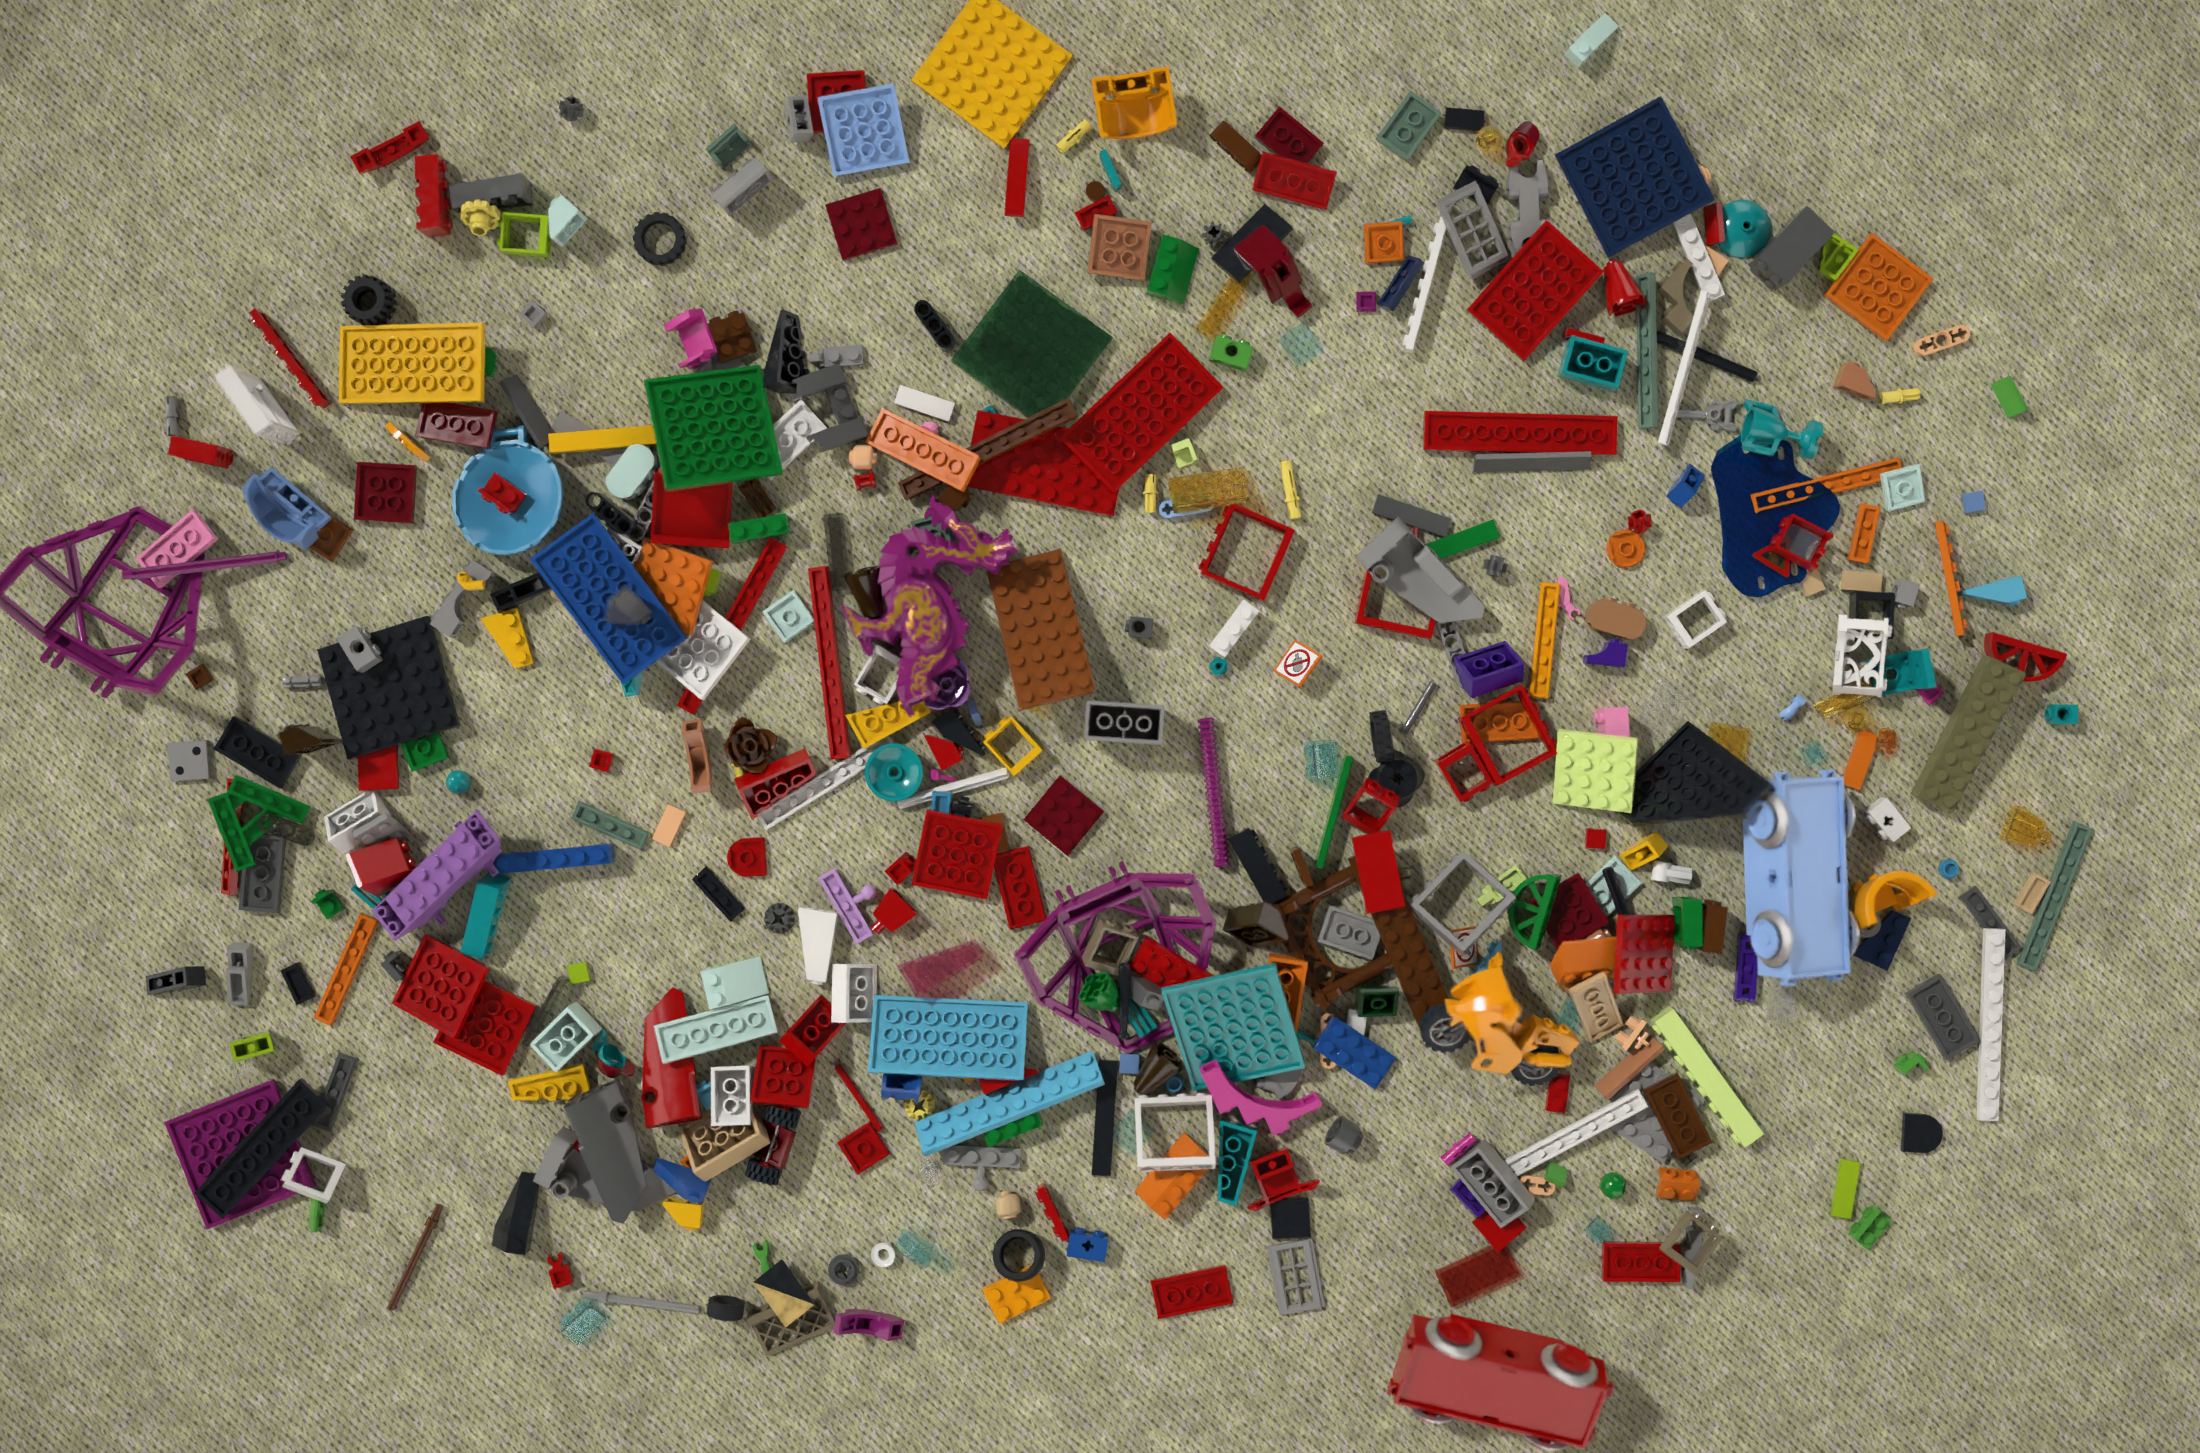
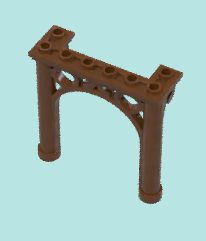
(1357, 975)

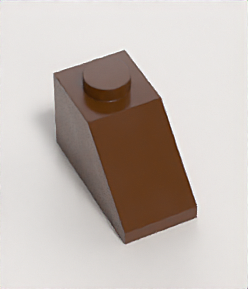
(955, 498)

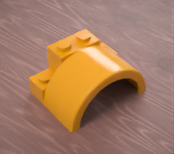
(1133, 108)
(1878, 894)

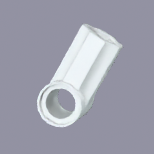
(1666, 872)

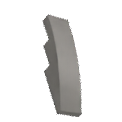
(1694, 1239)

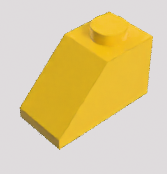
(1644, 851)
(685, 1212)

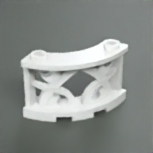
(1845, 632)

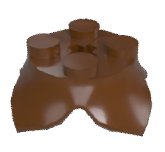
(760, 743)

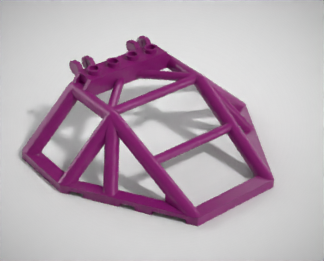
(78, 650)
(1087, 907)

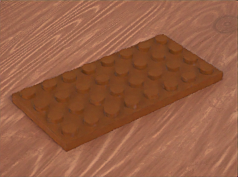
(1041, 630)

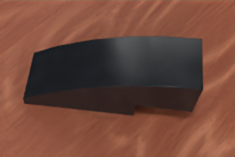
(519, 592)

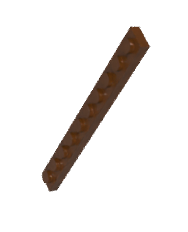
(999, 443)

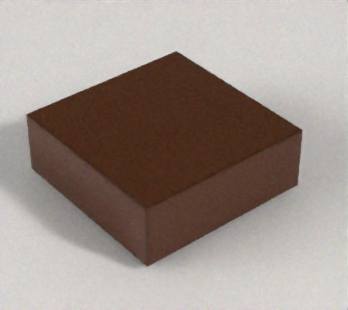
(199, 676)

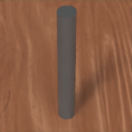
(1418, 708)

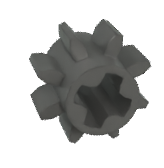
(571, 108)
(1209, 237)
(1495, 566)

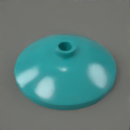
(1739, 240)
(880, 777)

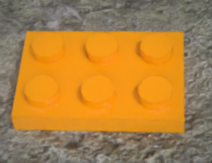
(1012, 1297)

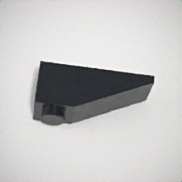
(176, 980)

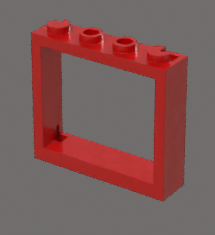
(1219, 531)
(1386, 625)
(1540, 726)

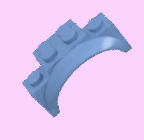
(286, 512)

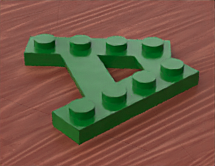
(238, 838)

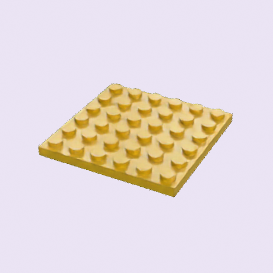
(992, 69)

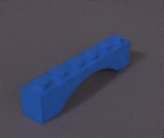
(554, 858)

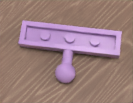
(847, 905)

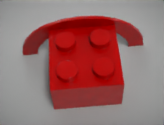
(1277, 1178)

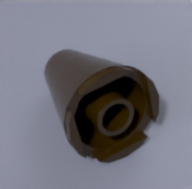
(866, 591)
(1157, 1069)

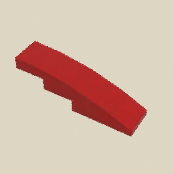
(1017, 177)

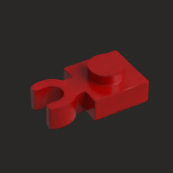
(559, 1274)

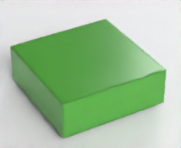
(1556, 1174)

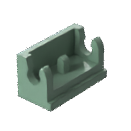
(728, 146)

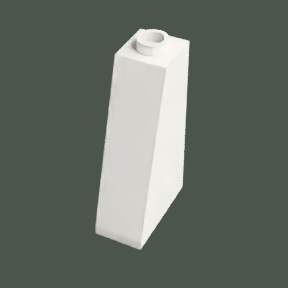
(818, 938)

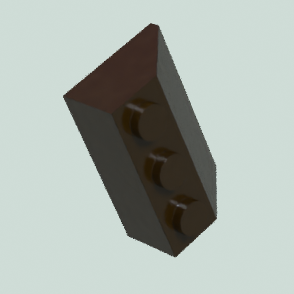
(305, 739)
(1255, 924)

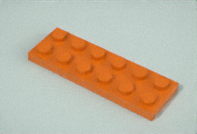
(923, 450)

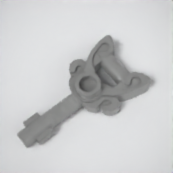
(1712, 415)

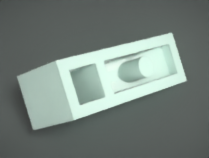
(1591, 40)

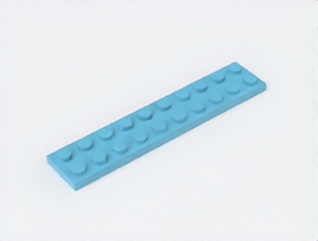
(1009, 1103)

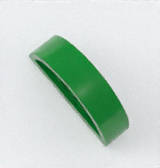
(1544, 911)

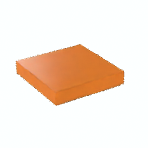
(1383, 242)

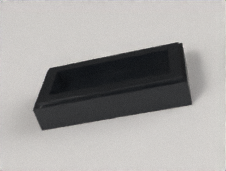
(1464, 119)
(298, 983)

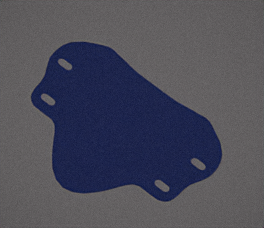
(1743, 530)

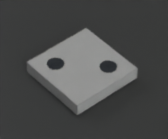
(189, 760)

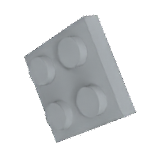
(379, 830)

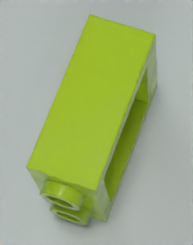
(545, 240)

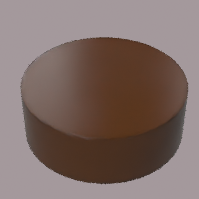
(1095, 191)

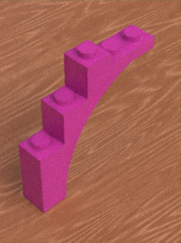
(1276, 1113)

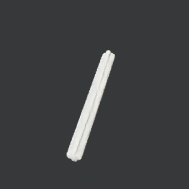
(955, 787)

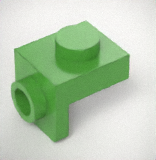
(1908, 1061)

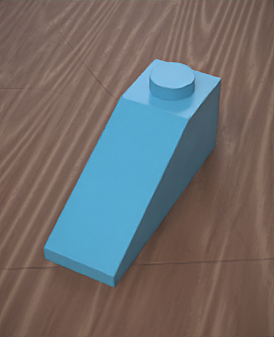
(2002, 591)

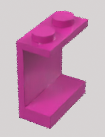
(694, 336)

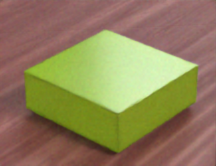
(578, 972)

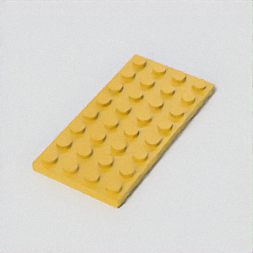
(412, 363)

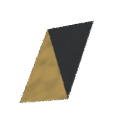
(783, 1293)

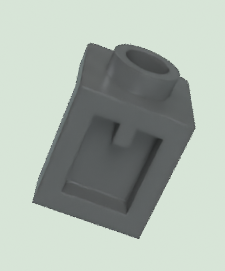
(394, 969)

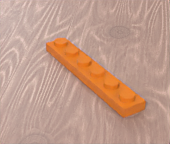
(1952, 586)

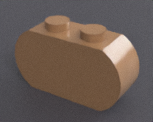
(1615, 618)

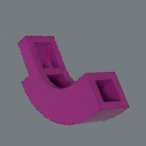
(869, 1322)

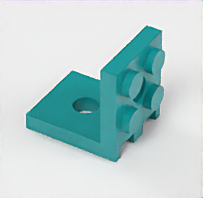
(1911, 669)

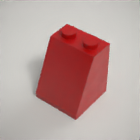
(381, 866)

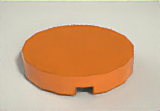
(1625, 548)

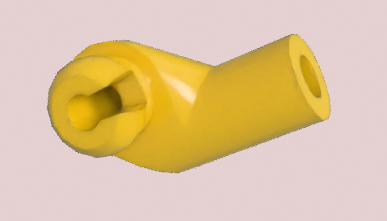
(468, 583)

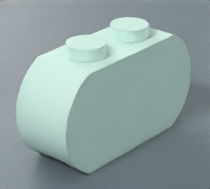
(632, 472)

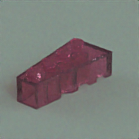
(935, 968)

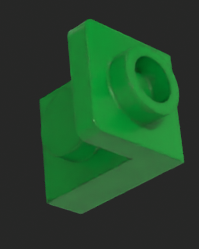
(328, 903)

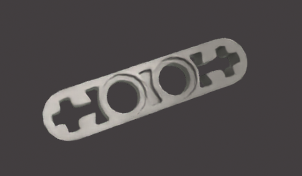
(1451, 653)

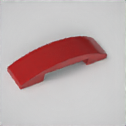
(390, 150)

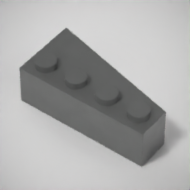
(499, 191)

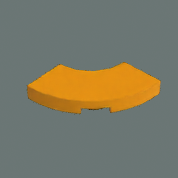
(407, 442)

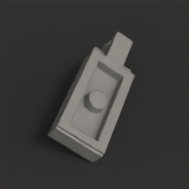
(840, 355)

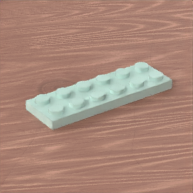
(715, 1029)

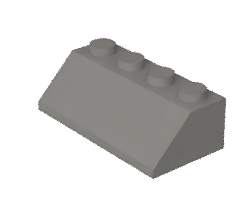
(1493, 1183)

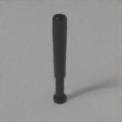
(1124, 990)

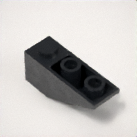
(953, 728)

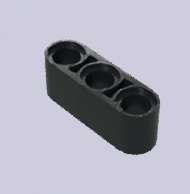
(930, 317)
(602, 511)

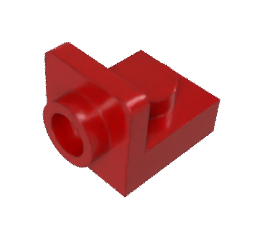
(901, 868)

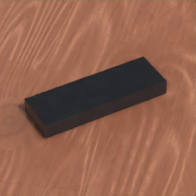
(718, 893)

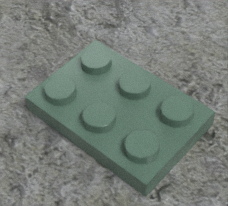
(1408, 126)

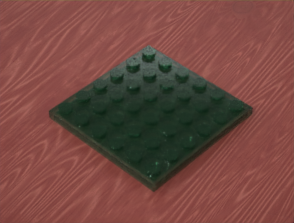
(1031, 347)

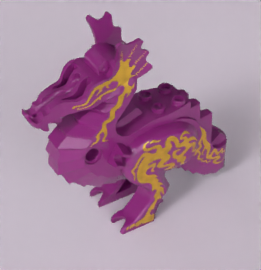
(922, 602)

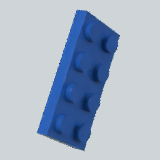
(1354, 1052)

